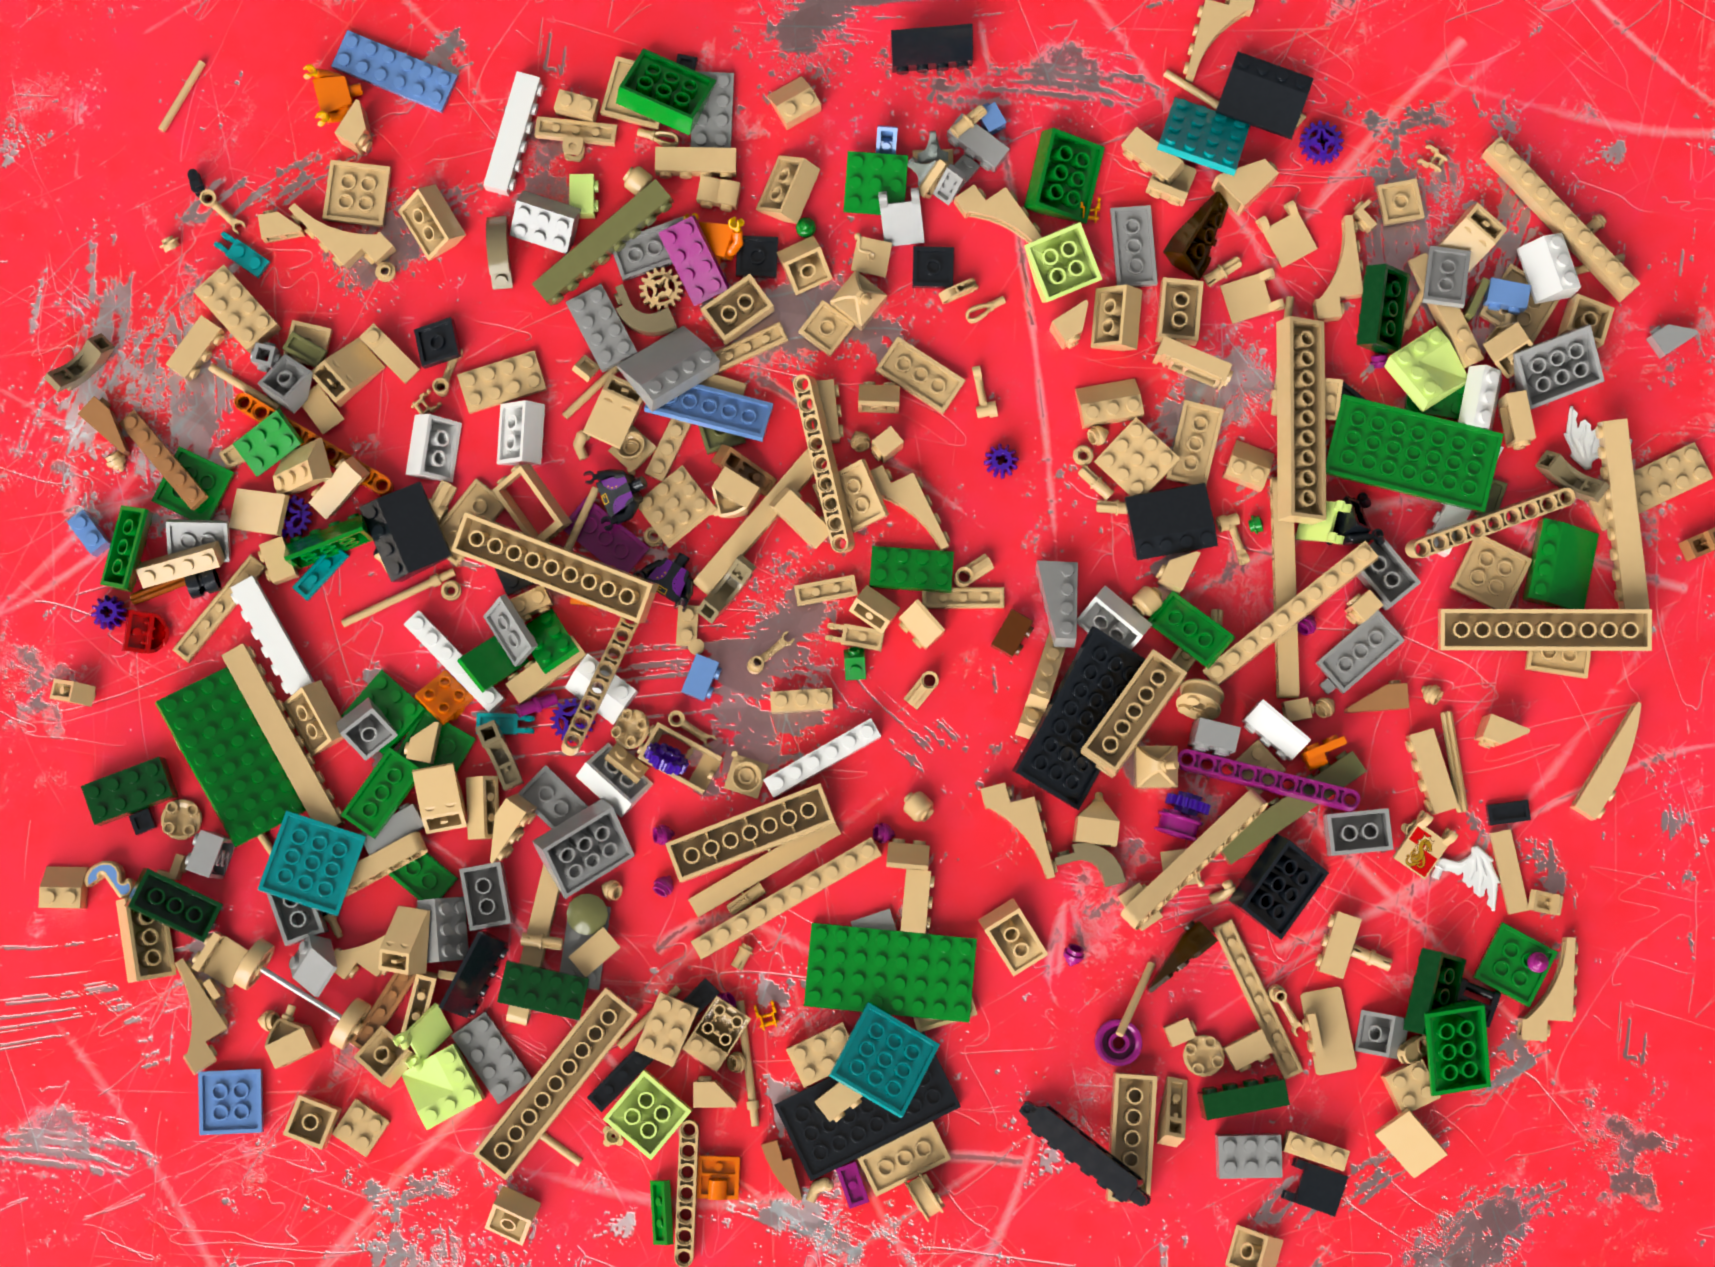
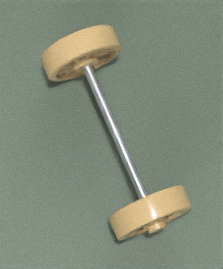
(255, 963)

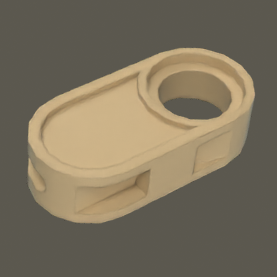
(958, 291)
(1410, 1052)

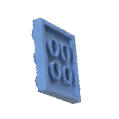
(230, 1101)

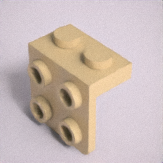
(1177, 191)
(219, 958)

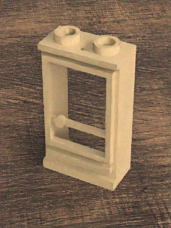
(1193, 363)
(705, 769)

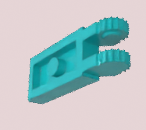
(243, 256)
(507, 722)

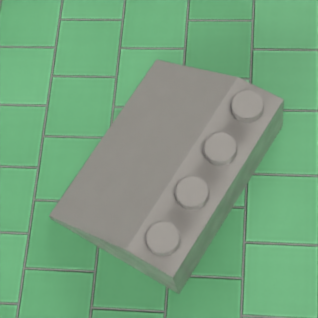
(669, 367)
(1558, 367)
(584, 847)

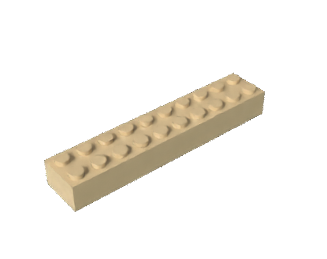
(1301, 420)
(555, 567)
(1545, 629)
(556, 1083)

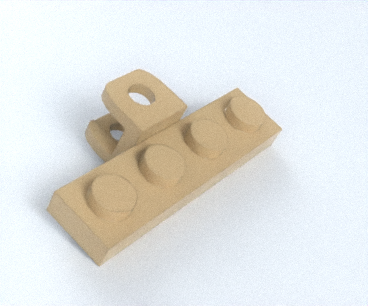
(575, 134)

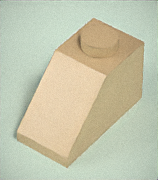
(277, 227)
(73, 692)
(424, 744)

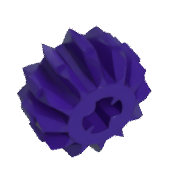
(1005, 467)
(117, 611)

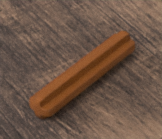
(156, 590)

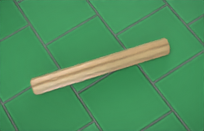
(1454, 760)

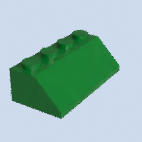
(126, 548)

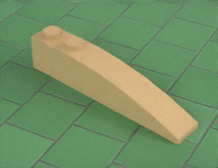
(1449, 319)
(1609, 768)

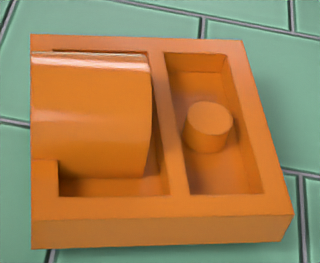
(444, 697)
(1315, 755)
(718, 1177)

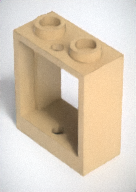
(1516, 420)

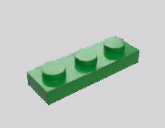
(661, 1212)

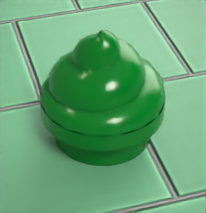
(805, 227)

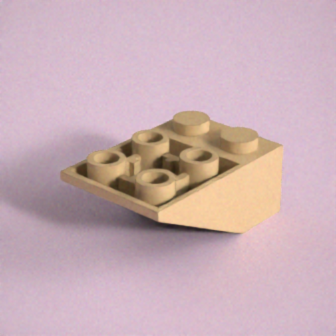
(1474, 232)
(347, 371)
(614, 412)
(440, 798)
(509, 825)
(406, 942)
(716, 1033)

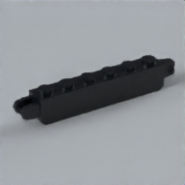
(1086, 1153)

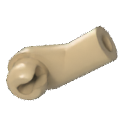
(1229, 889)

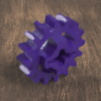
(1330, 141)
(303, 515)
(561, 714)
(666, 758)
(1188, 803)

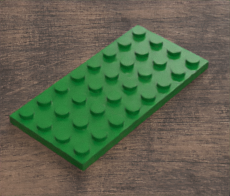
(1413, 453)
(230, 756)
(890, 970)

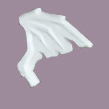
(1581, 441)
(1477, 872)

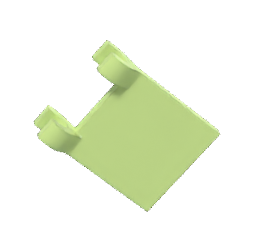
(1324, 530)
(424, 1036)

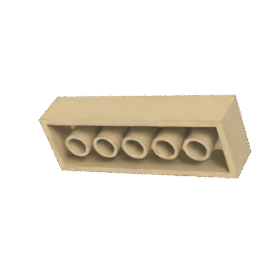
(1133, 712)
(1133, 1124)

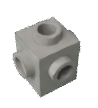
(259, 354)

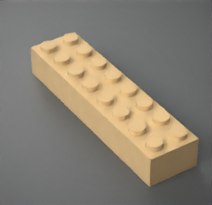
(750, 833)

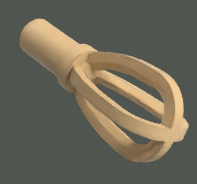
(652, 136)
(990, 307)

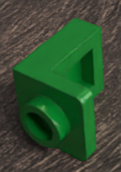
(854, 663)

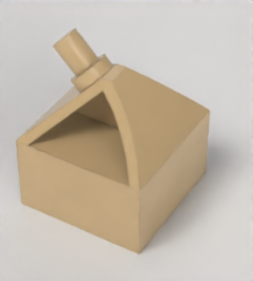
(858, 300)
(1505, 341)
(733, 495)
(1156, 767)
(1097, 824)
(290, 1040)

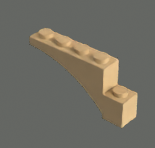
(1214, 20)
(998, 209)
(344, 245)
(1347, 278)
(910, 497)
(1041, 688)
(1025, 817)
(364, 955)
(1557, 1000)
(205, 1021)

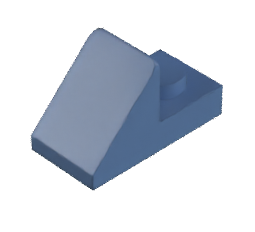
(886, 139)

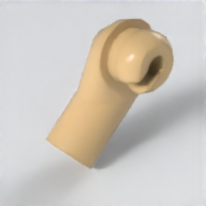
(578, 444)
(819, 1186)

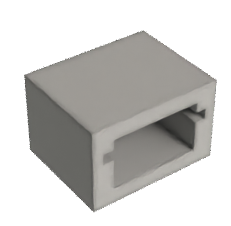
(1327, 686)

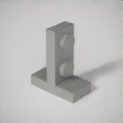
(955, 178)

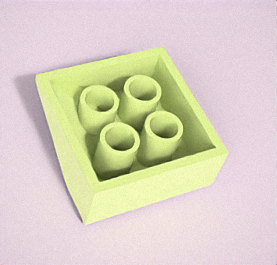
(1062, 262)
(1427, 369)
(442, 1086)
(647, 1114)

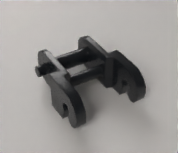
(195, 182)

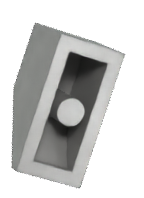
(1669, 338)

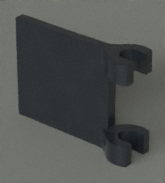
(1317, 1188)

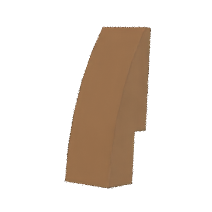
(1698, 545)
(782, 1168)

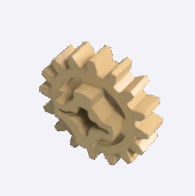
(665, 281)

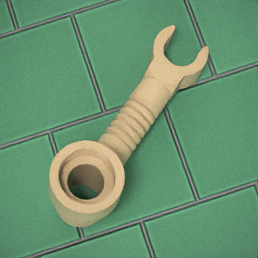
(205, 194)
(444, 381)
(986, 408)
(1229, 523)
(753, 669)
(689, 727)
(1272, 993)

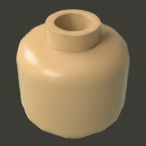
(637, 179)
(1147, 600)
(918, 806)

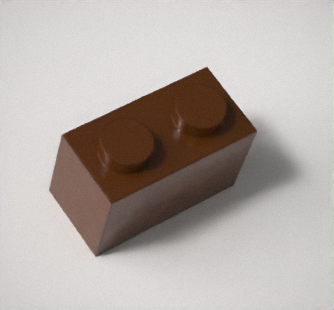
(1012, 633)

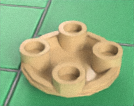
(631, 729)
(181, 819)
(1203, 1055)

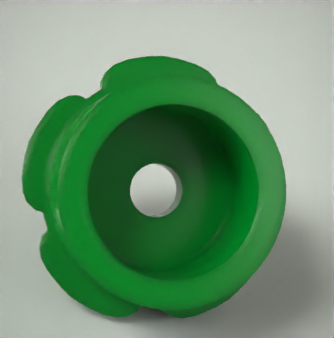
(1255, 524)

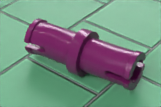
(536, 704)

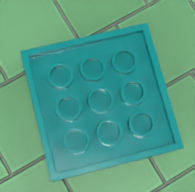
(1203, 136)
(311, 863)
(884, 1060)

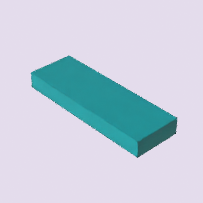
(319, 574)

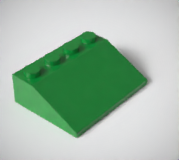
(665, 91)
(1064, 176)
(344, 535)
(1560, 565)
(1457, 1048)

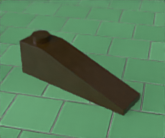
(1193, 241)
(1190, 944)

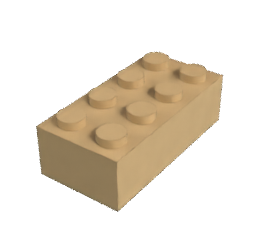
(237, 309)

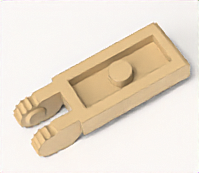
(857, 636)

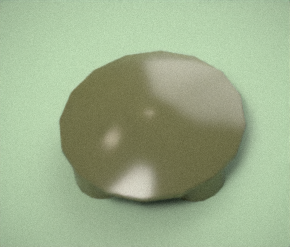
(587, 914)

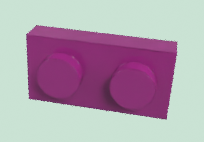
(852, 1185)

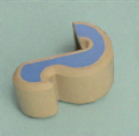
(115, 876)

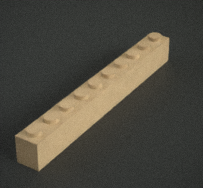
(1560, 219)
(1622, 514)
(1291, 613)
(281, 735)
(786, 898)

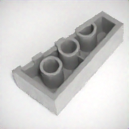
(1059, 591)

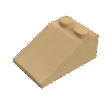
(1013, 937)

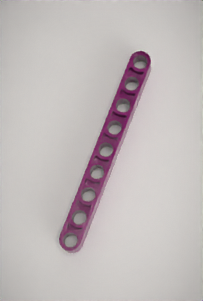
(1278, 777)

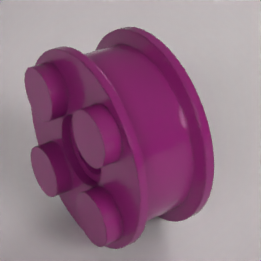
(1178, 825)
(1118, 1056)

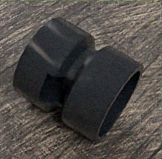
(203, 582)

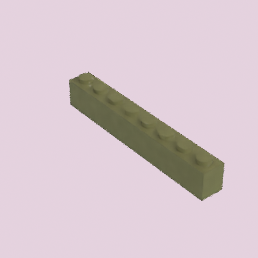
(602, 242)
(1288, 809)

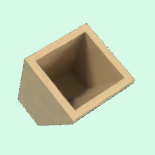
(1246, 184)

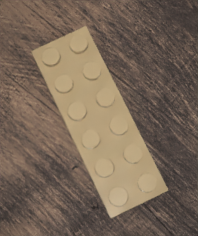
(1662, 481)

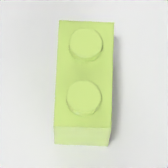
(582, 194)

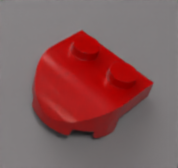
(144, 632)

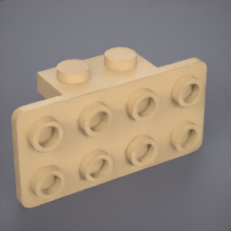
(1328, 1031)

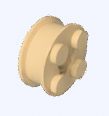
(1200, 699)
(922, 1194)

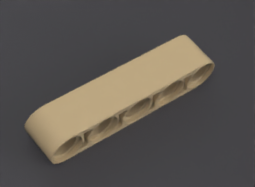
(387, 861)

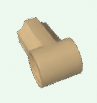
(442, 499)
(974, 570)
(920, 691)

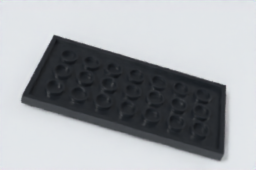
(1078, 706)
(868, 1126)

